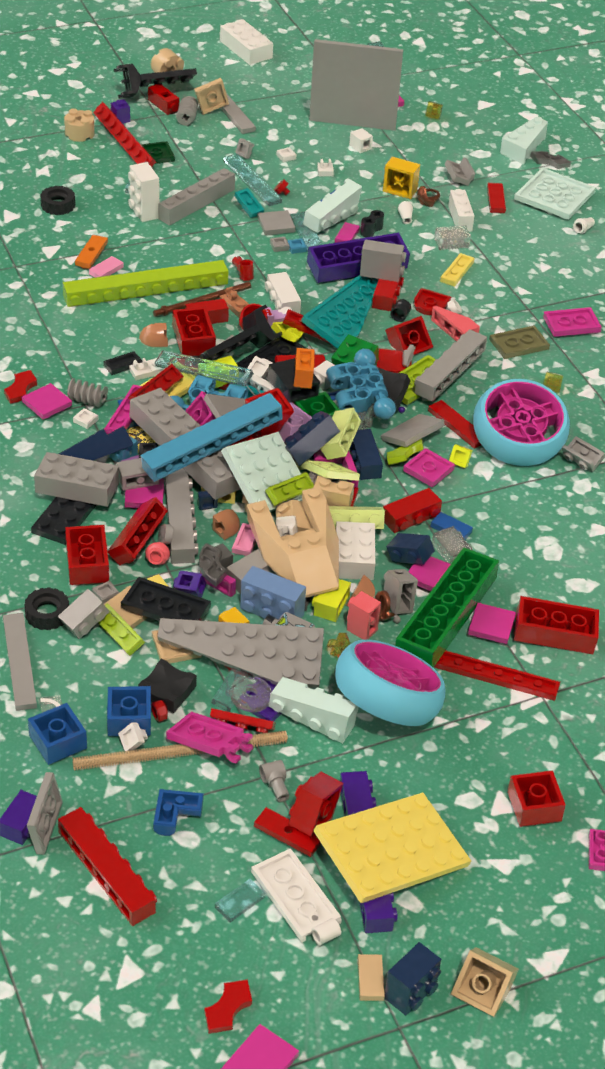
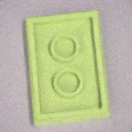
(330, 470)

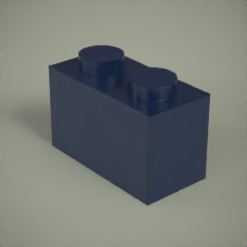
(410, 548)

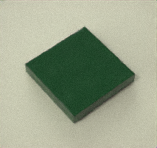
(160, 152)

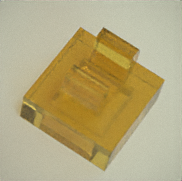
(434, 110)
(553, 381)
(338, 645)

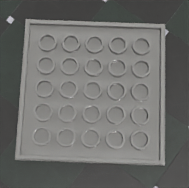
(355, 84)

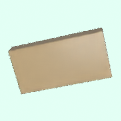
(370, 977)

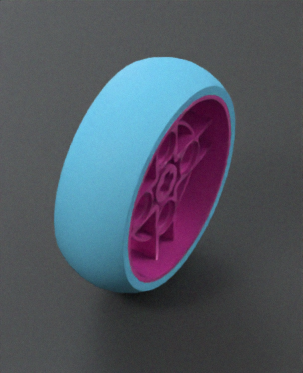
(521, 422)
(390, 682)

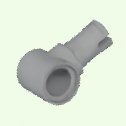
(275, 774)

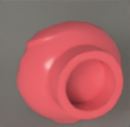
(157, 553)

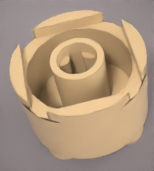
(166, 61)
(79, 125)

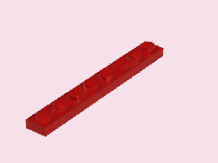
(123, 135)

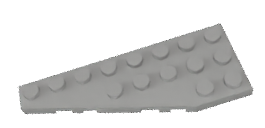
(253, 648)

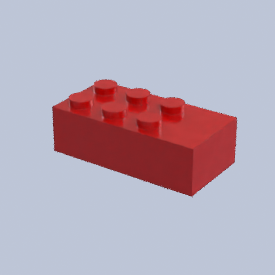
(556, 625)

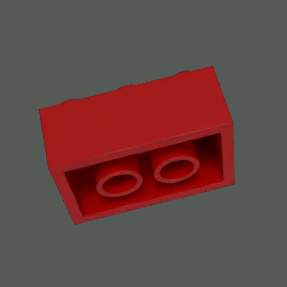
(193, 330)
(87, 554)

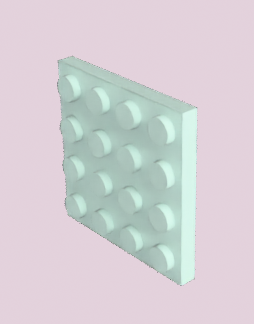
(555, 193)
(261, 465)

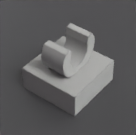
(244, 148)

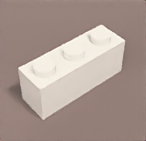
(461, 209)
(283, 291)

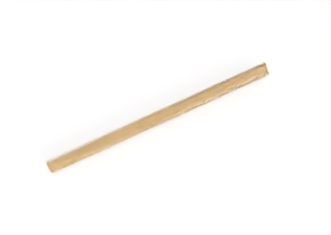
(161, 751)

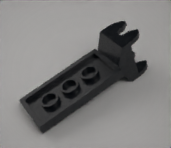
(134, 80)
(255, 329)

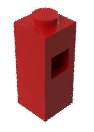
(163, 98)
(217, 309)

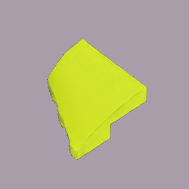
(289, 333)

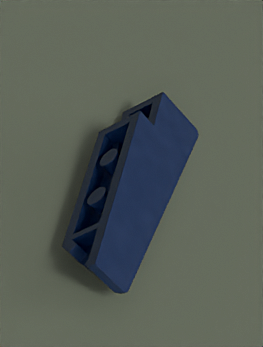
(100, 444)

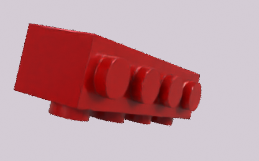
(137, 531)

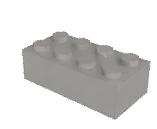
(76, 479)

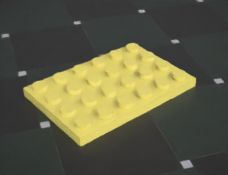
(391, 847)

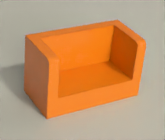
(304, 367)

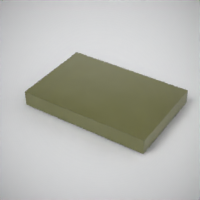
(519, 342)

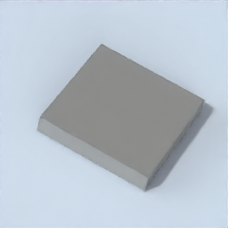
(276, 222)

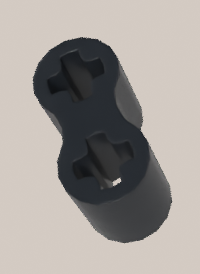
(372, 223)

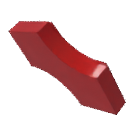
(20, 387)
(221, 1014)

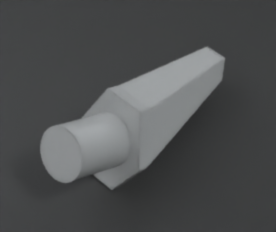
(408, 355)

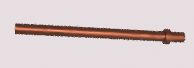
(165, 310)

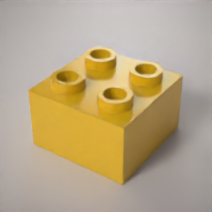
(401, 177)

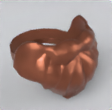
(424, 200)
(384, 598)

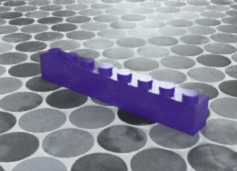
(356, 797)

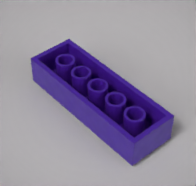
(343, 258)

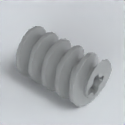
(187, 110)
(87, 394)

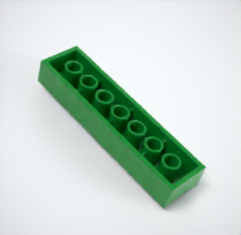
(448, 606)

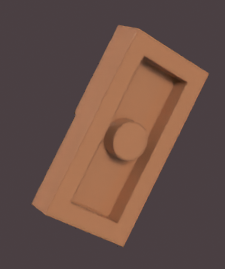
(234, 301)

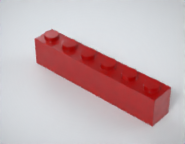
(107, 866)

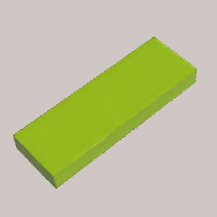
(289, 489)
(121, 631)

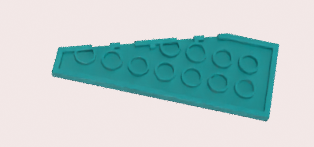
(343, 311)

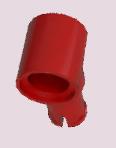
(245, 268)

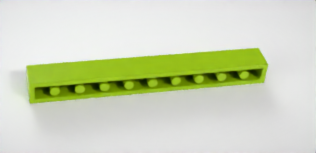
(145, 283)

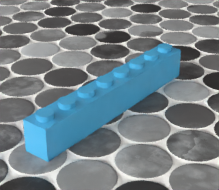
(211, 437)

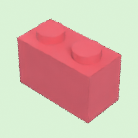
(363, 615)

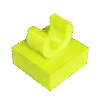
(460, 456)

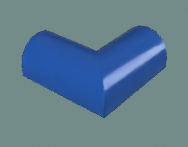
(172, 804)

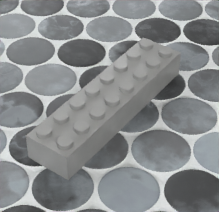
(166, 421)

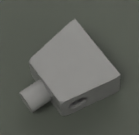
(401, 590)

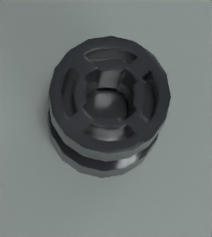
(400, 310)

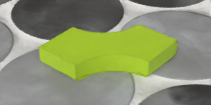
(403, 453)

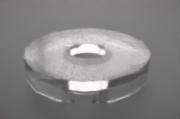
(248, 702)

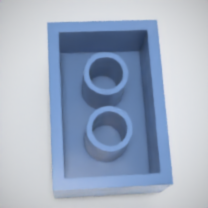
(271, 594)

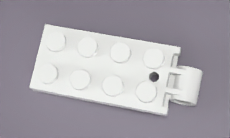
(298, 897)

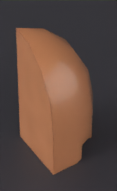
(154, 335)
(226, 523)
(364, 585)

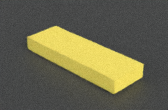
(457, 269)

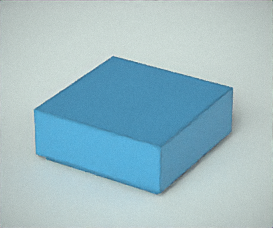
(297, 246)

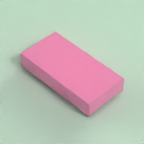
(106, 267)
(244, 541)

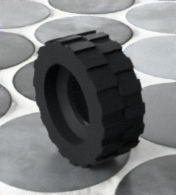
(57, 193)
(44, 596)

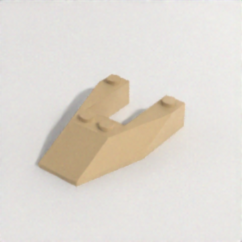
(306, 556)

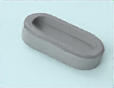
(165, 534)

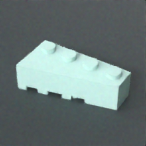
(524, 140)
(334, 207)
(314, 708)

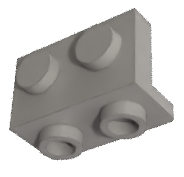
(460, 173)
(583, 454)

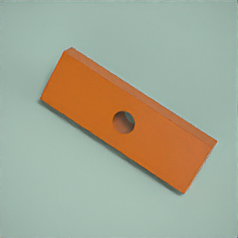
(91, 251)

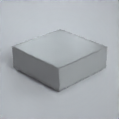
(279, 244)
(105, 591)

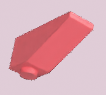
(453, 323)

